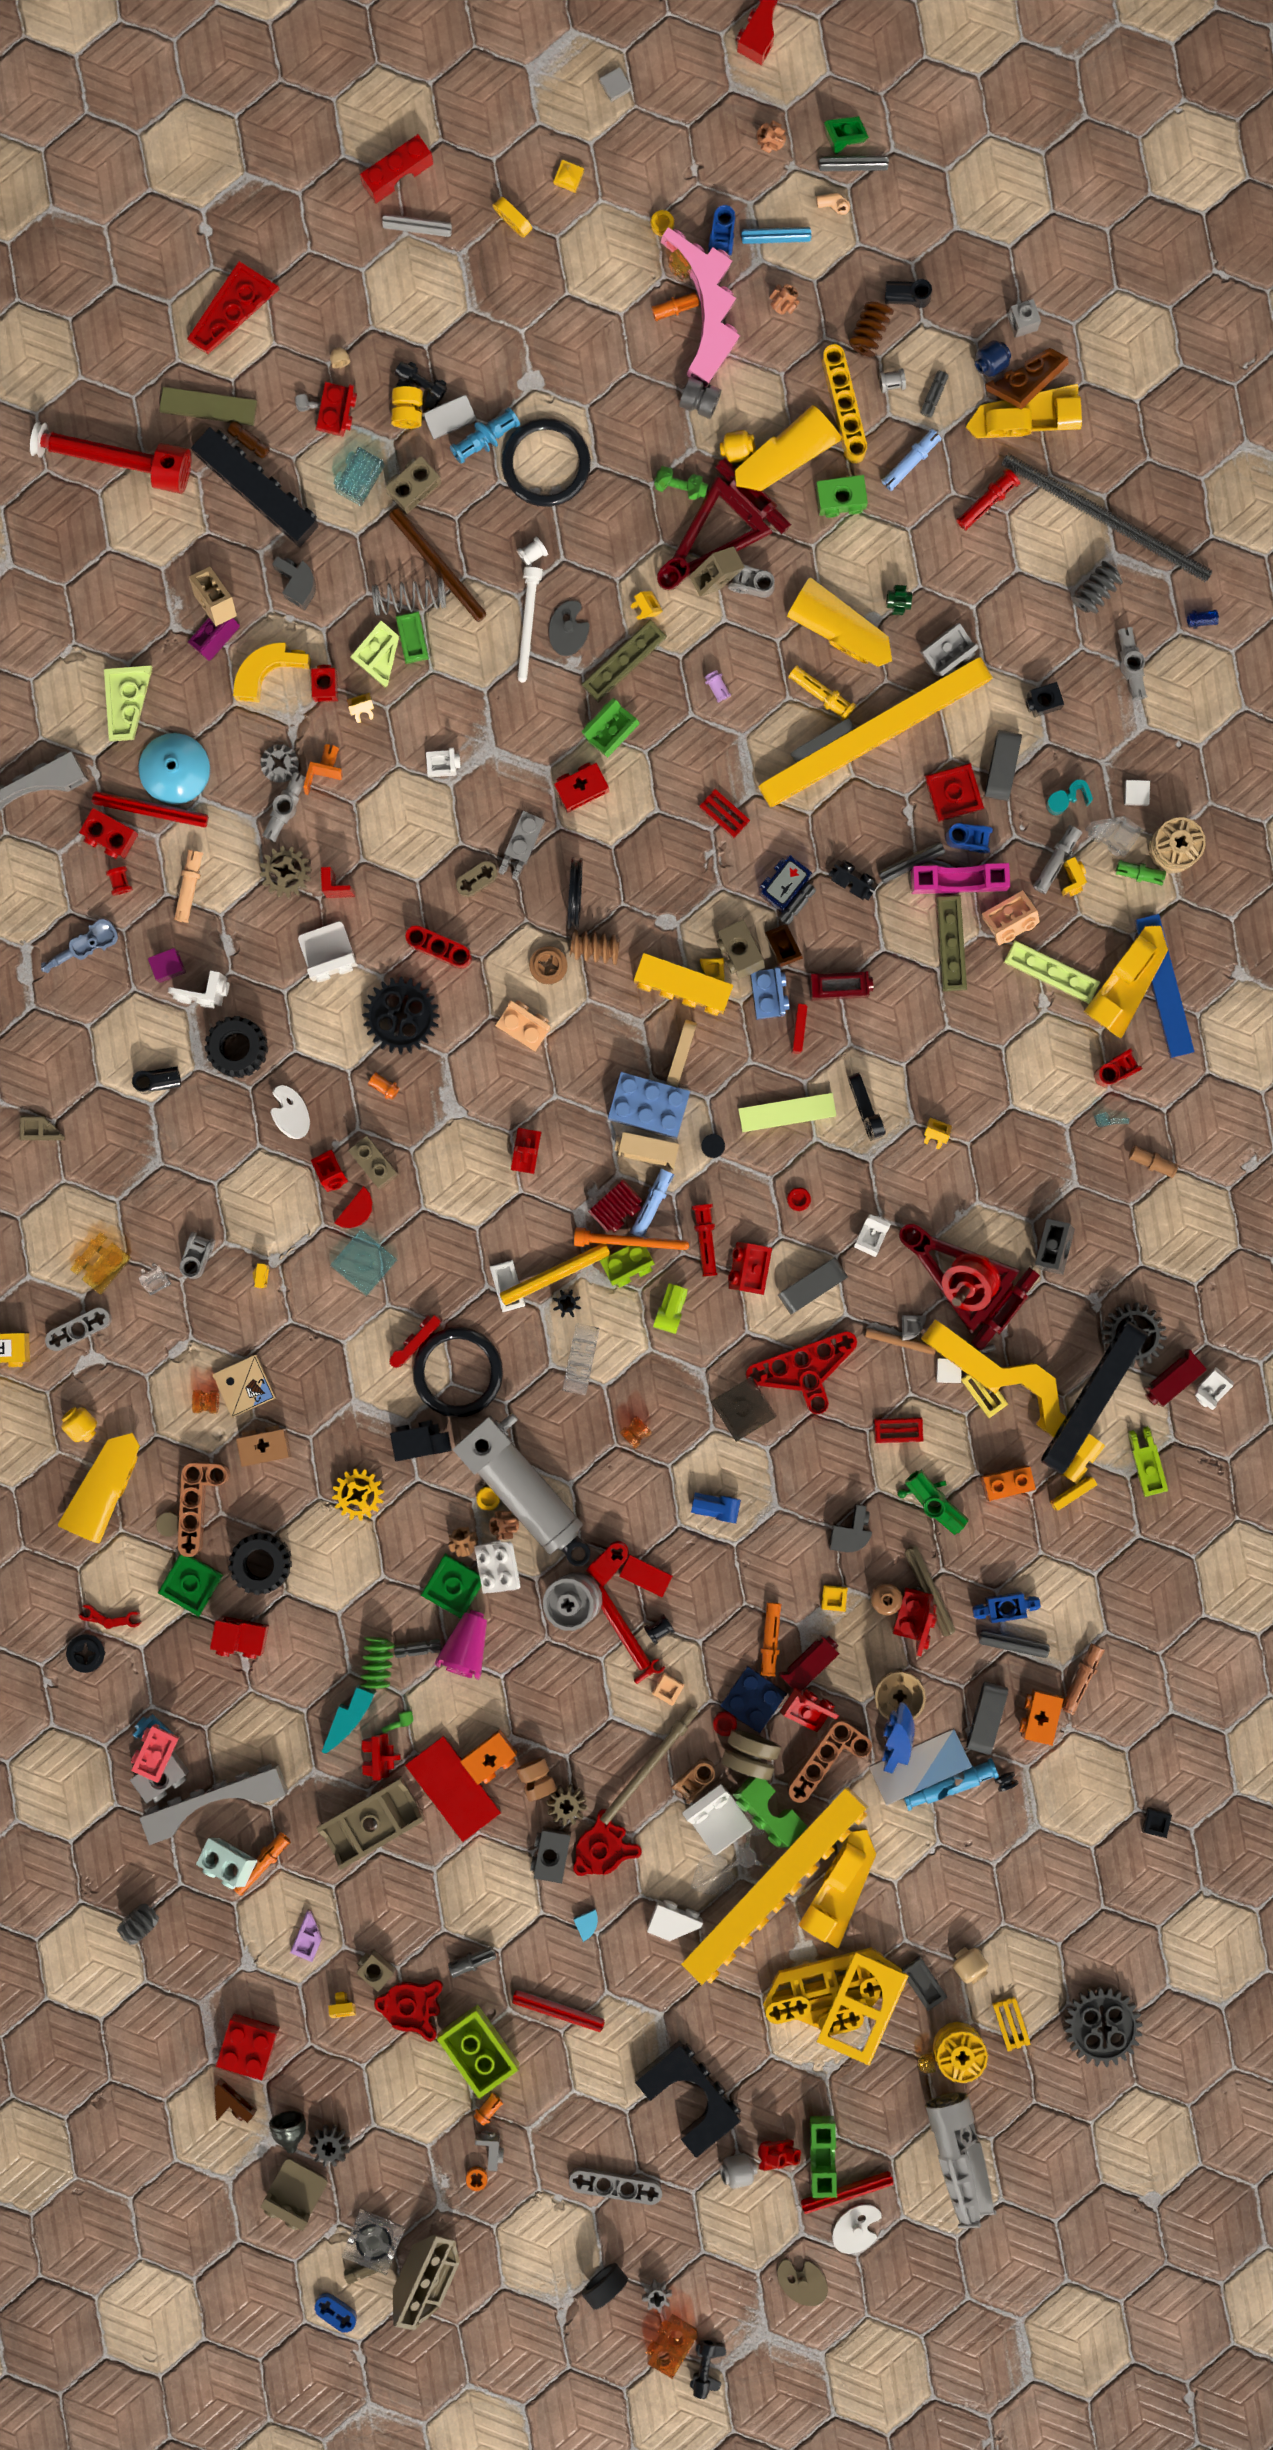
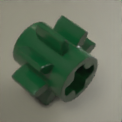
(899, 600)

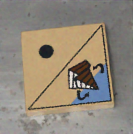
(244, 1386)

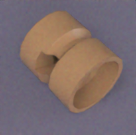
(536, 1778)

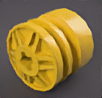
(947, 2047)

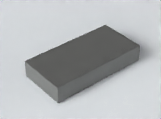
(924, 1983)

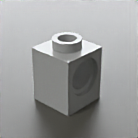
(1024, 318)

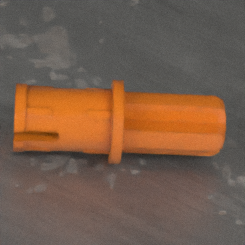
(675, 306)

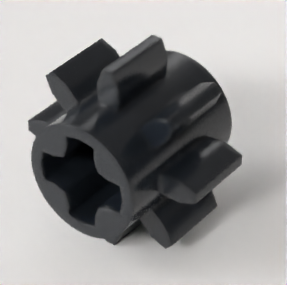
(564, 1297)

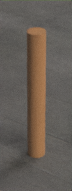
(897, 1340)

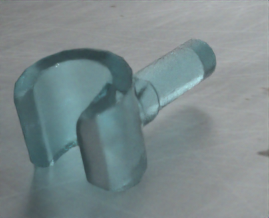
(1103, 1120)

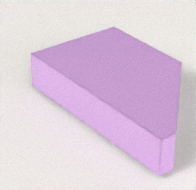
(307, 1939)

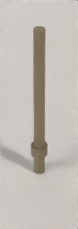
(679, 1728)

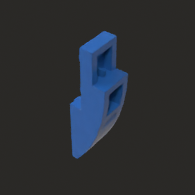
(900, 1737)

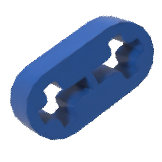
(339, 2308)

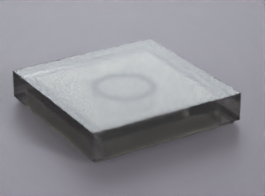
(743, 1408)

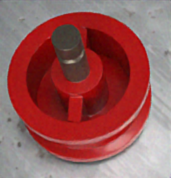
(971, 1282)

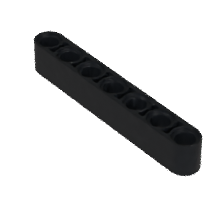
(1094, 1397)

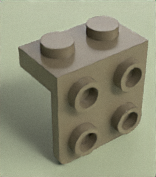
(294, 2194)

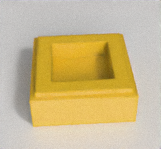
(834, 1598)

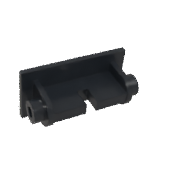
(861, 882)

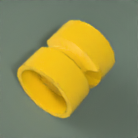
(407, 404)

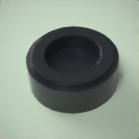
(713, 1146)

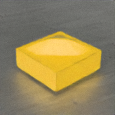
(568, 176)
(260, 1275)

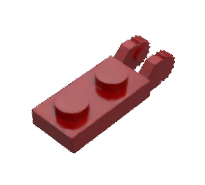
(414, 1342)

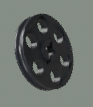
(575, 893)

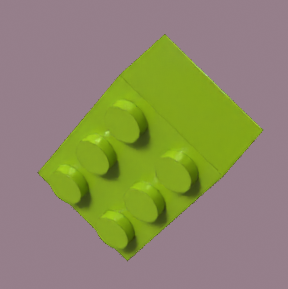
(478, 2051)

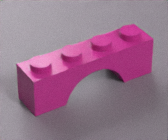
(960, 880)

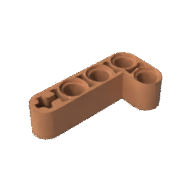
(198, 1509)
(825, 1762)

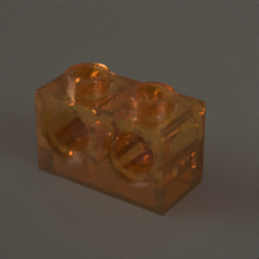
(676, 2347)

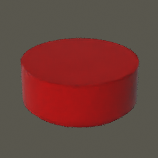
(798, 1199)
(724, 1723)

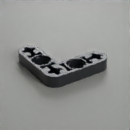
(872, 1123)

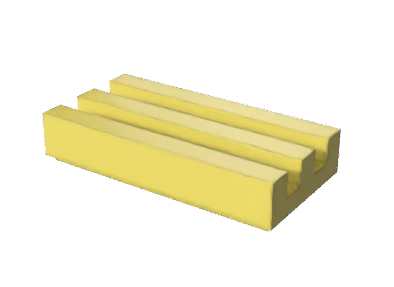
(995, 1408)

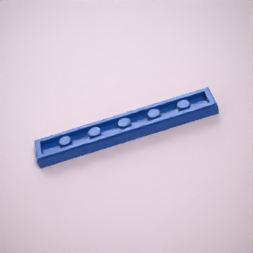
(1168, 1000)

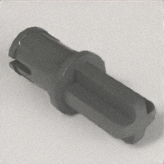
(471, 1961)

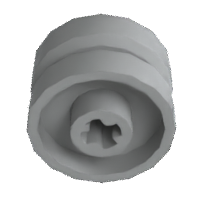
(568, 1589)

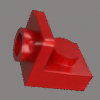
(329, 1171)

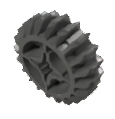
(1153, 1330)

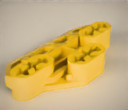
(818, 1996)

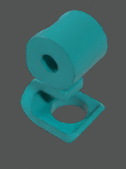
(1060, 800)

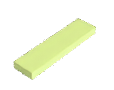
(1052, 972)
(787, 1112)

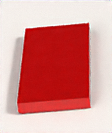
(452, 1789)

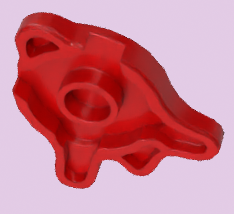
(602, 1849)
(410, 2006)

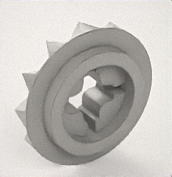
(279, 774)

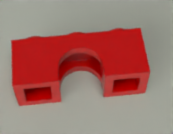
(383, 175)

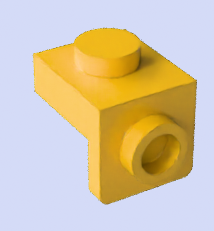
(1076, 874)

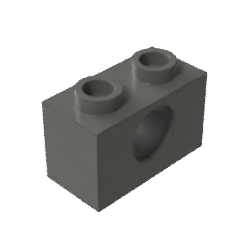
(1055, 1246)
(551, 1869)

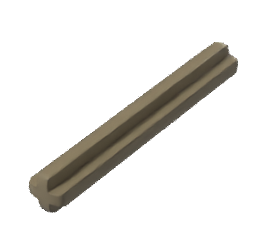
(927, 1586)

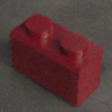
(616, 1206)

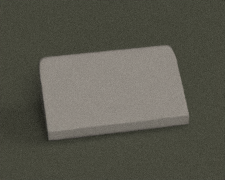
(449, 417)

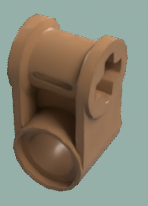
(691, 1783)

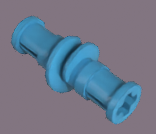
(484, 434)

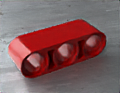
(428, 941)

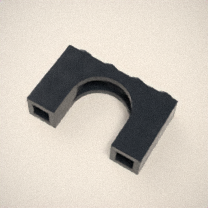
(680, 2065)

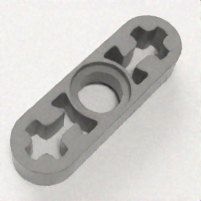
(65, 1342)

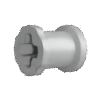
(892, 380)

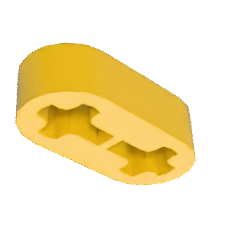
(512, 217)

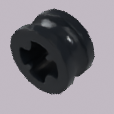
(1006, 1781)

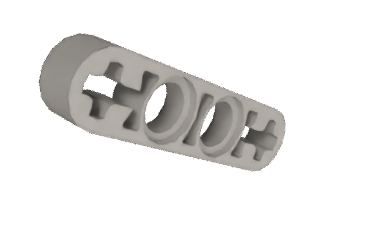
(614, 2190)

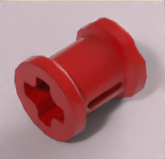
(119, 880)

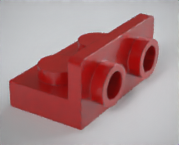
(335, 408)
(749, 1268)

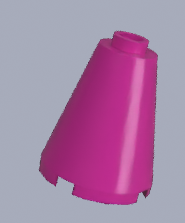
(465, 1646)

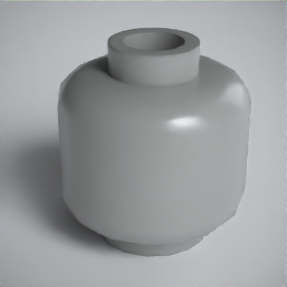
(738, 2171)

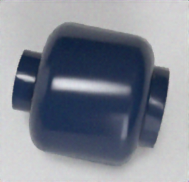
(992, 358)

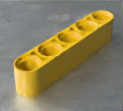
(844, 392)

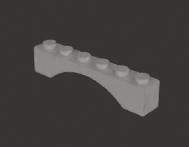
(61, 775)
(259, 1787)

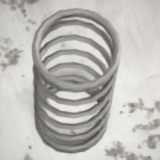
(377, 597)

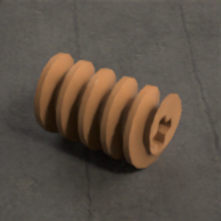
(595, 947)

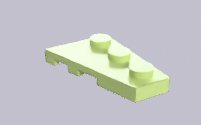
(125, 699)

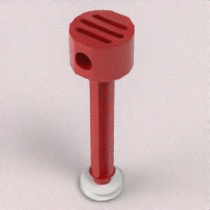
(168, 466)

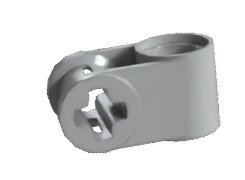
(750, 581)
(196, 1254)

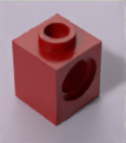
(328, 693)

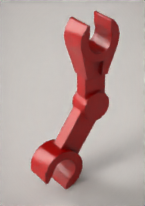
(108, 1623)

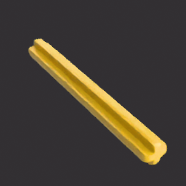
(554, 1274)

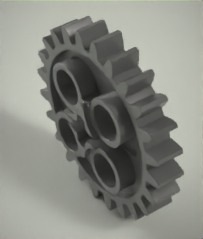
(1124, 2024)

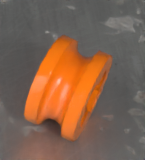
(476, 2187)

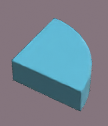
(586, 1924)

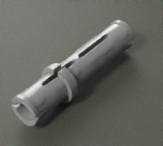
(1062, 851)

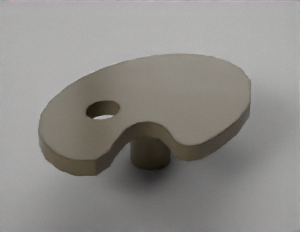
(809, 2284)

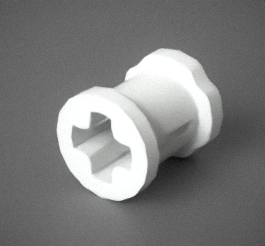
(532, 552)

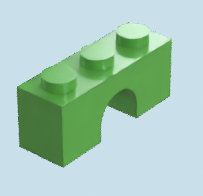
(754, 1798)
(823, 2156)

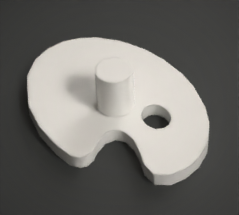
(293, 1118)
(852, 2235)

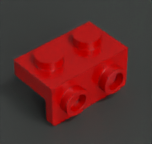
(808, 1709)

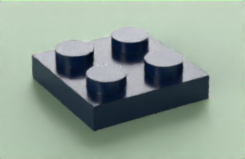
(753, 1699)

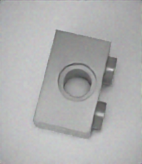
(151, 1790)

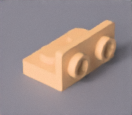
(1011, 917)
(524, 1026)

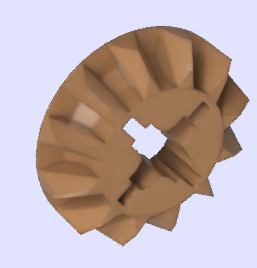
(543, 955)

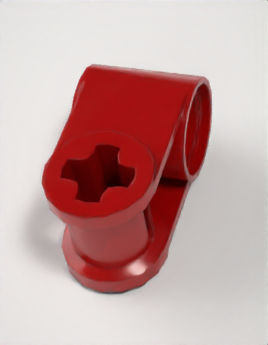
(1120, 1067)
(605, 1565)

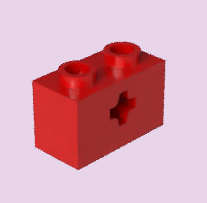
(594, 788)

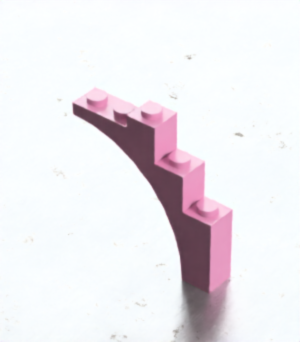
(715, 302)

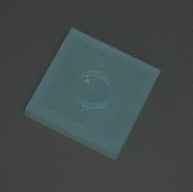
(363, 1262)

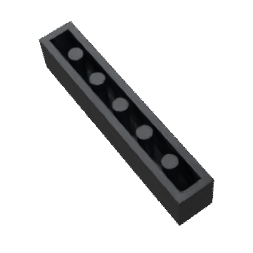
(254, 486)

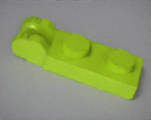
(1148, 1464)

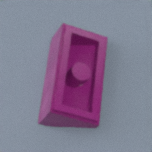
(212, 638)

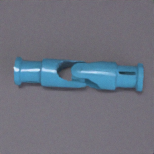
(938, 1791)

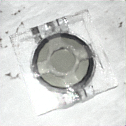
(373, 2240)

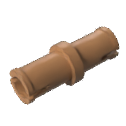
(1153, 1161)

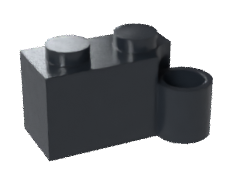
(419, 1441)

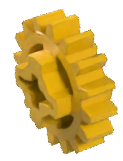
(352, 1483)

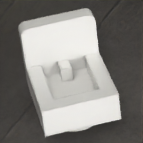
(442, 763)
(872, 1235)
(1213, 1388)

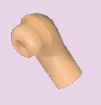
(835, 201)

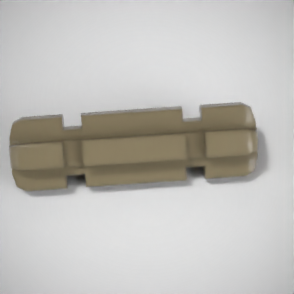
(360, 2271)

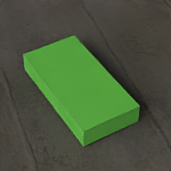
(412, 637)

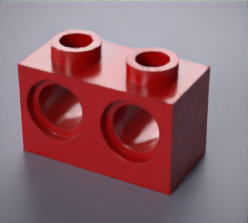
(110, 830)

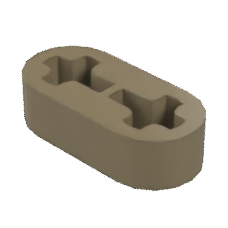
(481, 883)

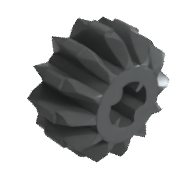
(137, 1924)
(320, 2145)

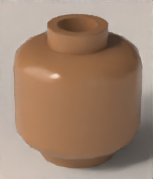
(877, 1598)

